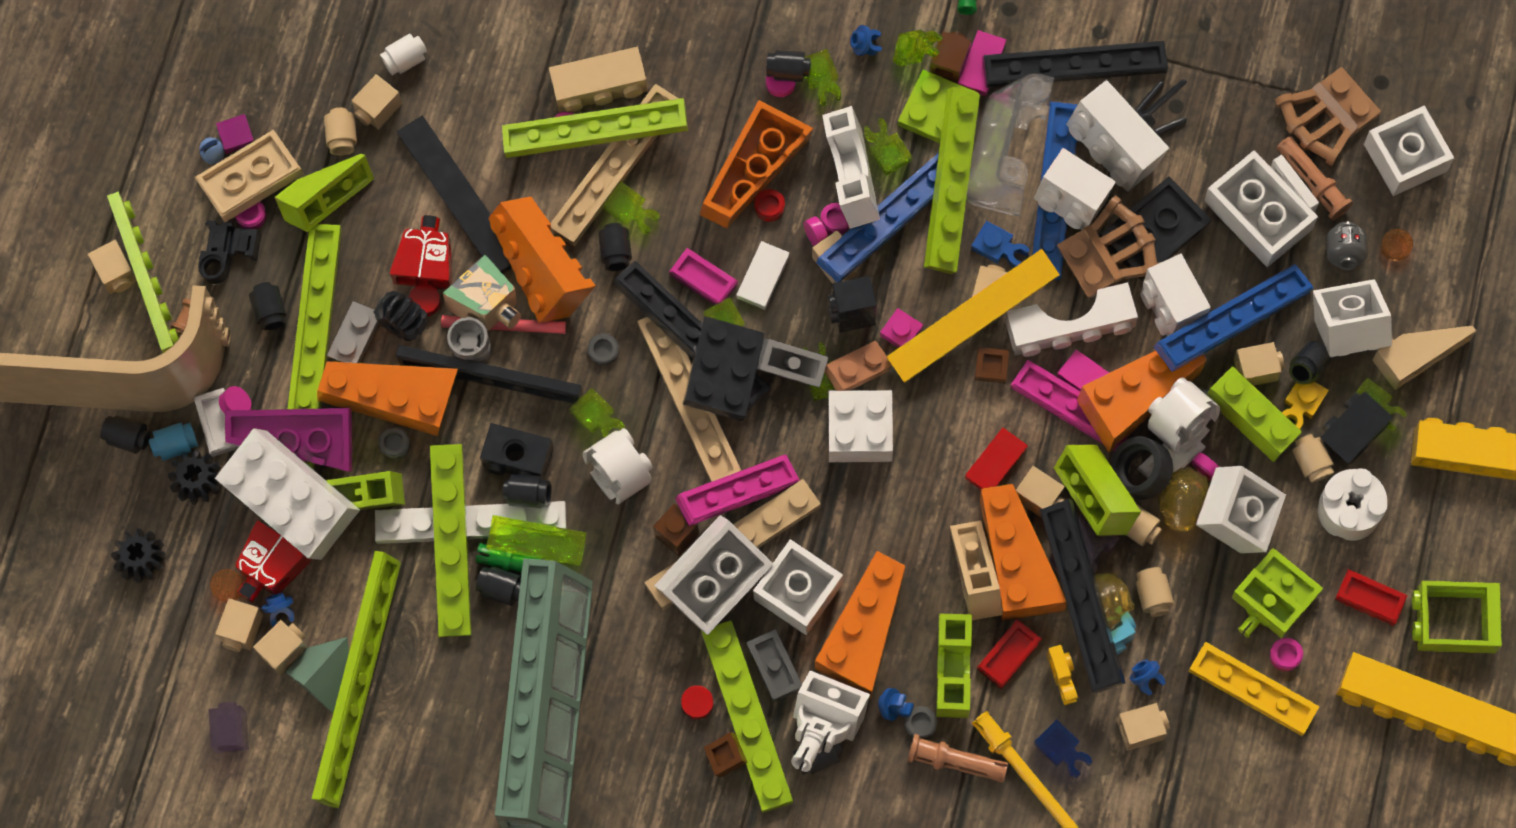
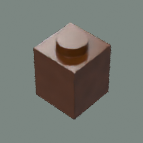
(952, 56)
(674, 530)

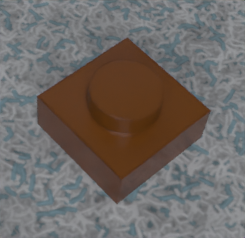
(991, 365)
(725, 754)

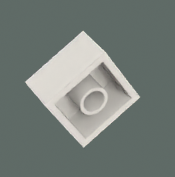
(1408, 150)
(1073, 190)
(1173, 295)
(1352, 318)
(860, 426)
(1241, 509)
(798, 587)

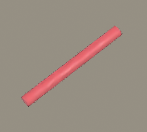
(523, 325)

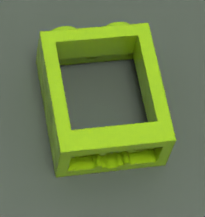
(1490, 613)

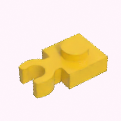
(1304, 400)
(1061, 666)

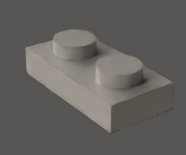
(354, 335)

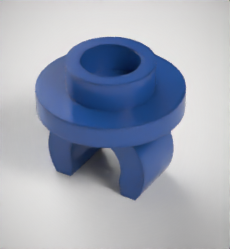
(861, 41)
(276, 604)
(1144, 672)
(893, 704)

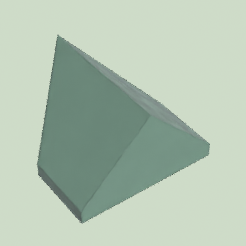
(321, 670)

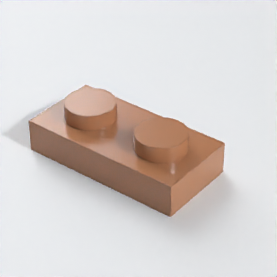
(858, 367)

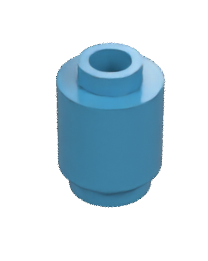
(173, 441)

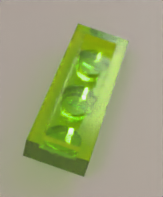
(536, 540)

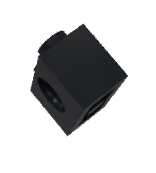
(503, 440)

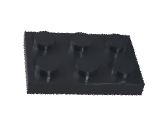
(1170, 218)
(723, 368)

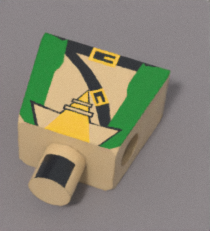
(483, 295)

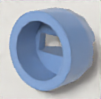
(213, 154)

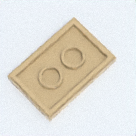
(249, 175)

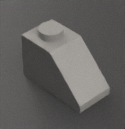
(791, 362)

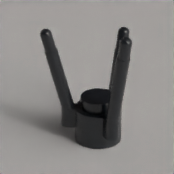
(1147, 116)

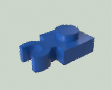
(996, 243)

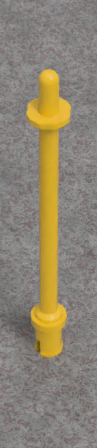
(1001, 744)

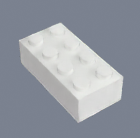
(287, 494)

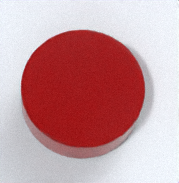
(769, 205)
(427, 298)
(697, 702)

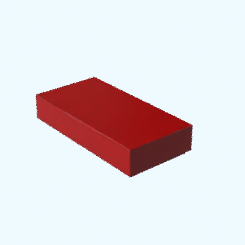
(996, 460)
(1371, 597)
(1009, 654)

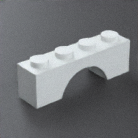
(855, 181)
(1034, 330)

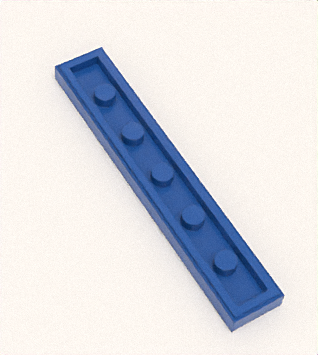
(894, 214)
(1050, 226)
(1233, 318)

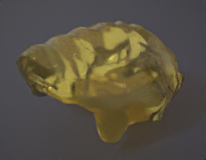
(1183, 499)
(1114, 597)

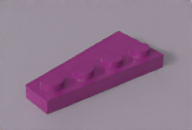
(311, 434)

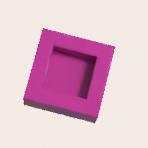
(900, 328)

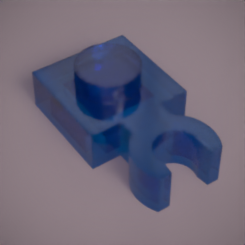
(1060, 745)

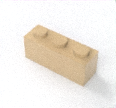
(598, 80)

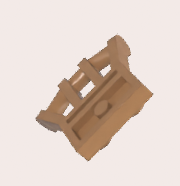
(1343, 103)
(1090, 259)

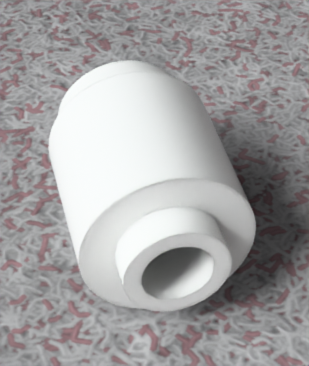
(403, 54)

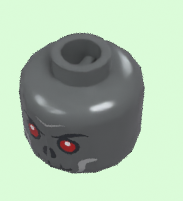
(1346, 245)

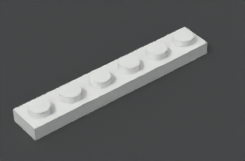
(418, 526)

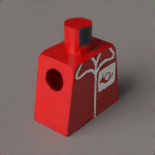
(423, 256)
(268, 562)

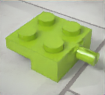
(1275, 594)

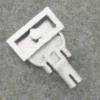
(827, 714)

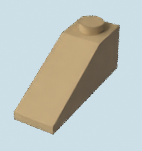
(1418, 351)
(976, 570)

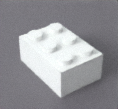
(1116, 136)
(1260, 208)
(713, 574)

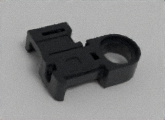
(227, 243)

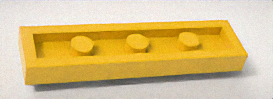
(1254, 689)

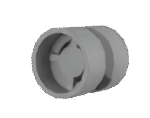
(469, 340)

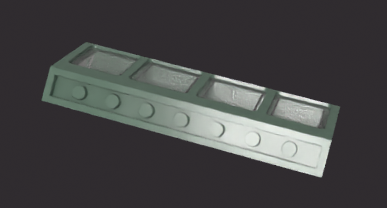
(544, 697)

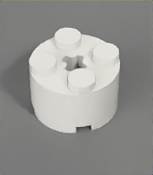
(1182, 416)
(618, 466)
(1359, 488)

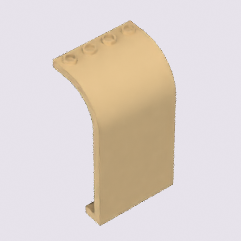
(147, 385)

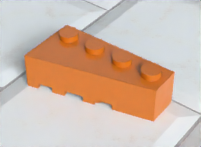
(755, 160)
(539, 260)
(391, 393)
(1122, 397)
(1018, 558)
(861, 633)

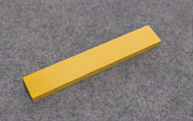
(973, 315)

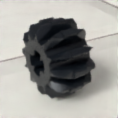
(401, 315)
(183, 480)
(138, 567)

